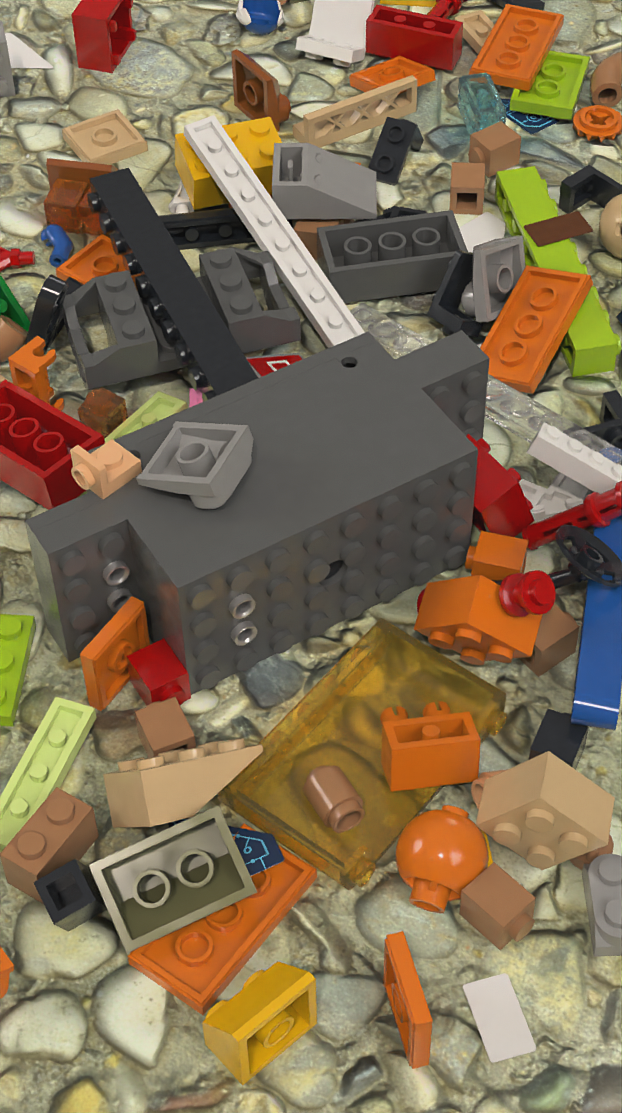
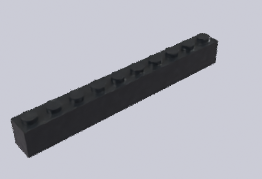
(169, 285)

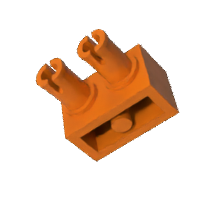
(429, 749)

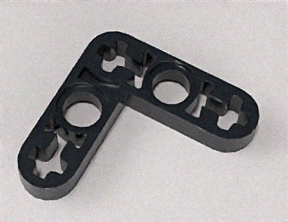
(47, 314)

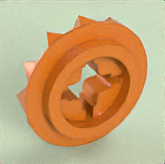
(606, 120)

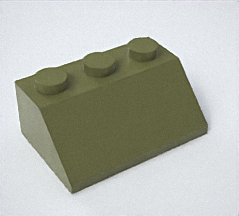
(172, 879)

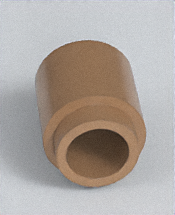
(333, 798)

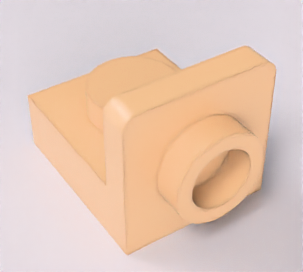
(105, 468)

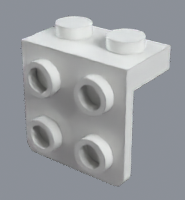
(337, 31)

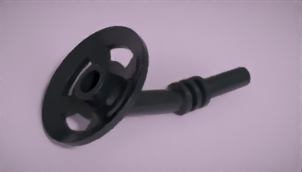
(585, 559)

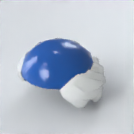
(260, 15)

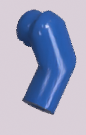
(62, 244)

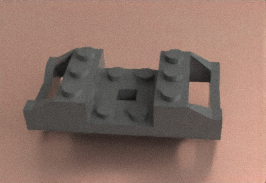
(136, 339)

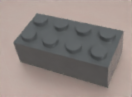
(388, 255)

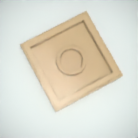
(105, 139)

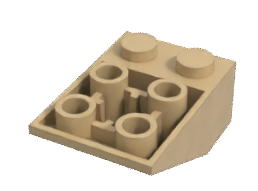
(174, 782)

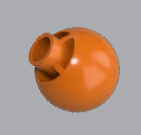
(440, 856)

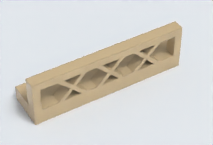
(357, 113)

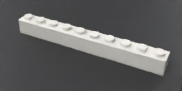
(574, 459)

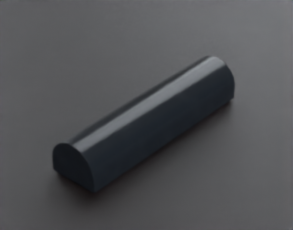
(207, 228)

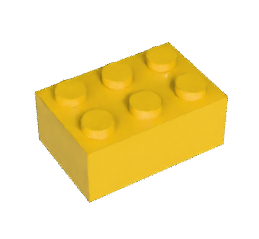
(254, 141)

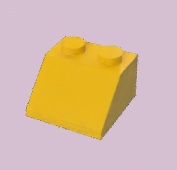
(261, 1019)

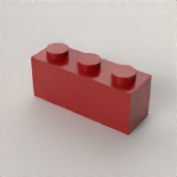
(414, 36)

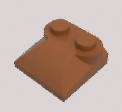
(257, 91)

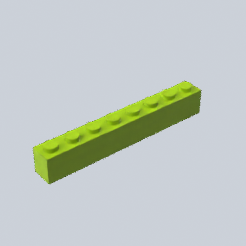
(523, 200)

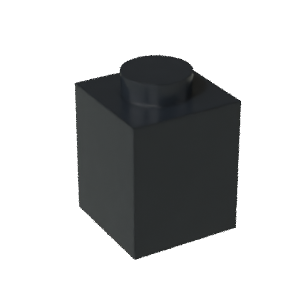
(560, 738)
(70, 895)

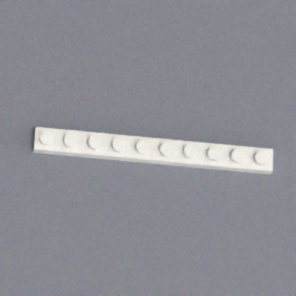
(272, 232)

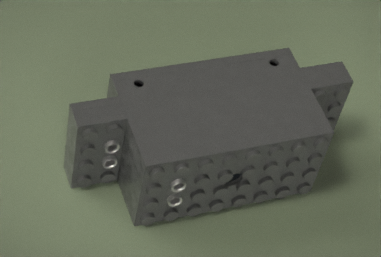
(346, 504)

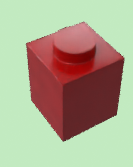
(158, 674)

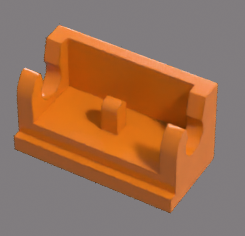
(30, 372)

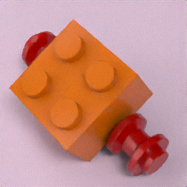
(485, 618)

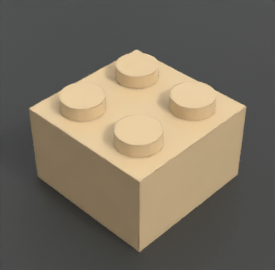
(545, 811)

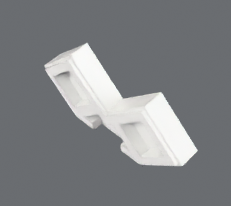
(560, 496)

